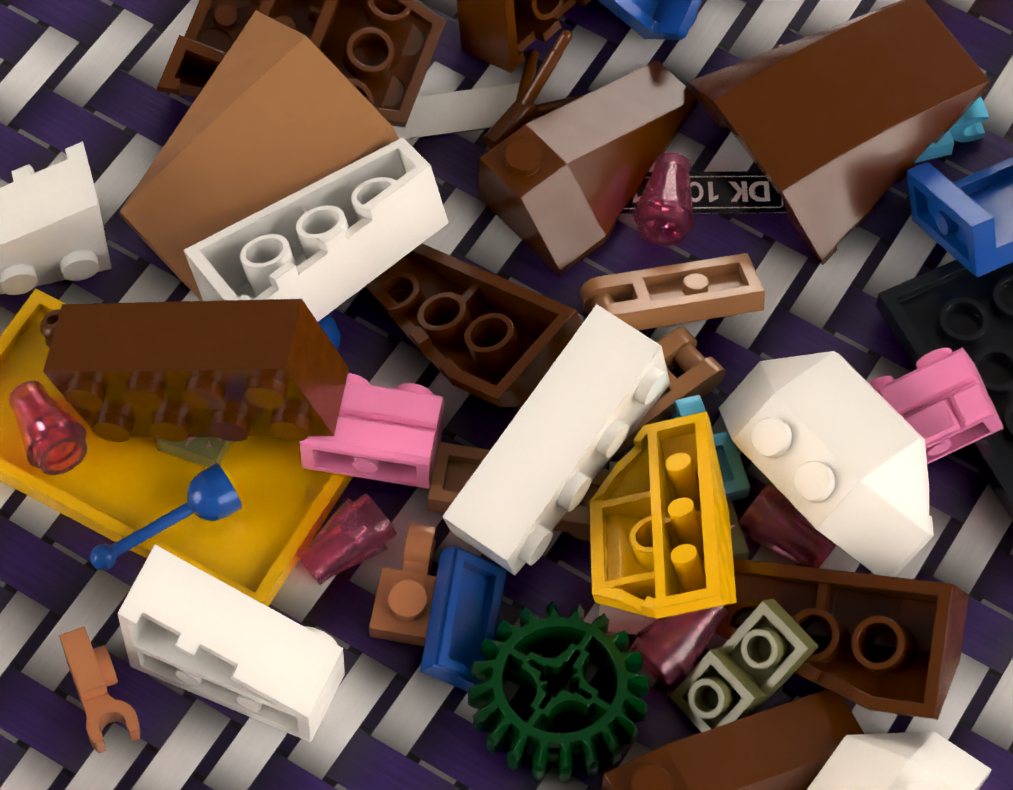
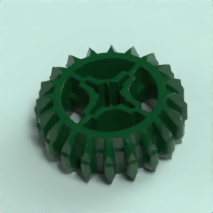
(518, 660)

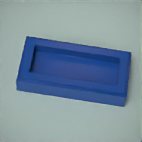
(461, 615)

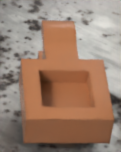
(406, 594)
(92, 675)

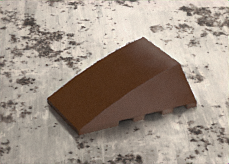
(373, 43)
(845, 112)

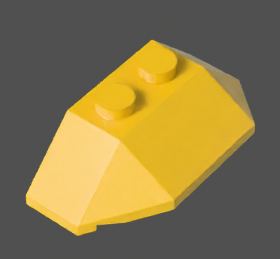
(664, 524)

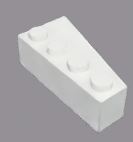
(325, 236)
(559, 441)

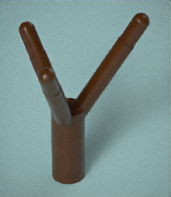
(530, 86)

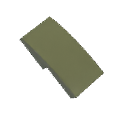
(745, 670)

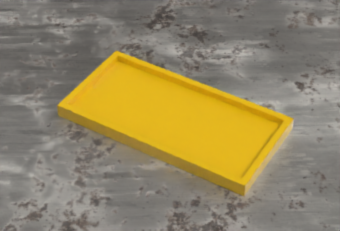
(134, 483)

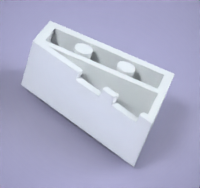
(51, 225)
(228, 646)

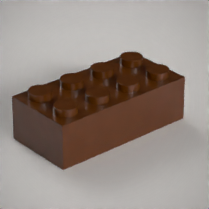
(198, 369)

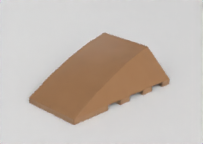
(255, 134)

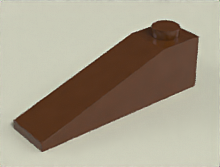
(579, 165)
(475, 324)
(878, 636)
(758, 752)

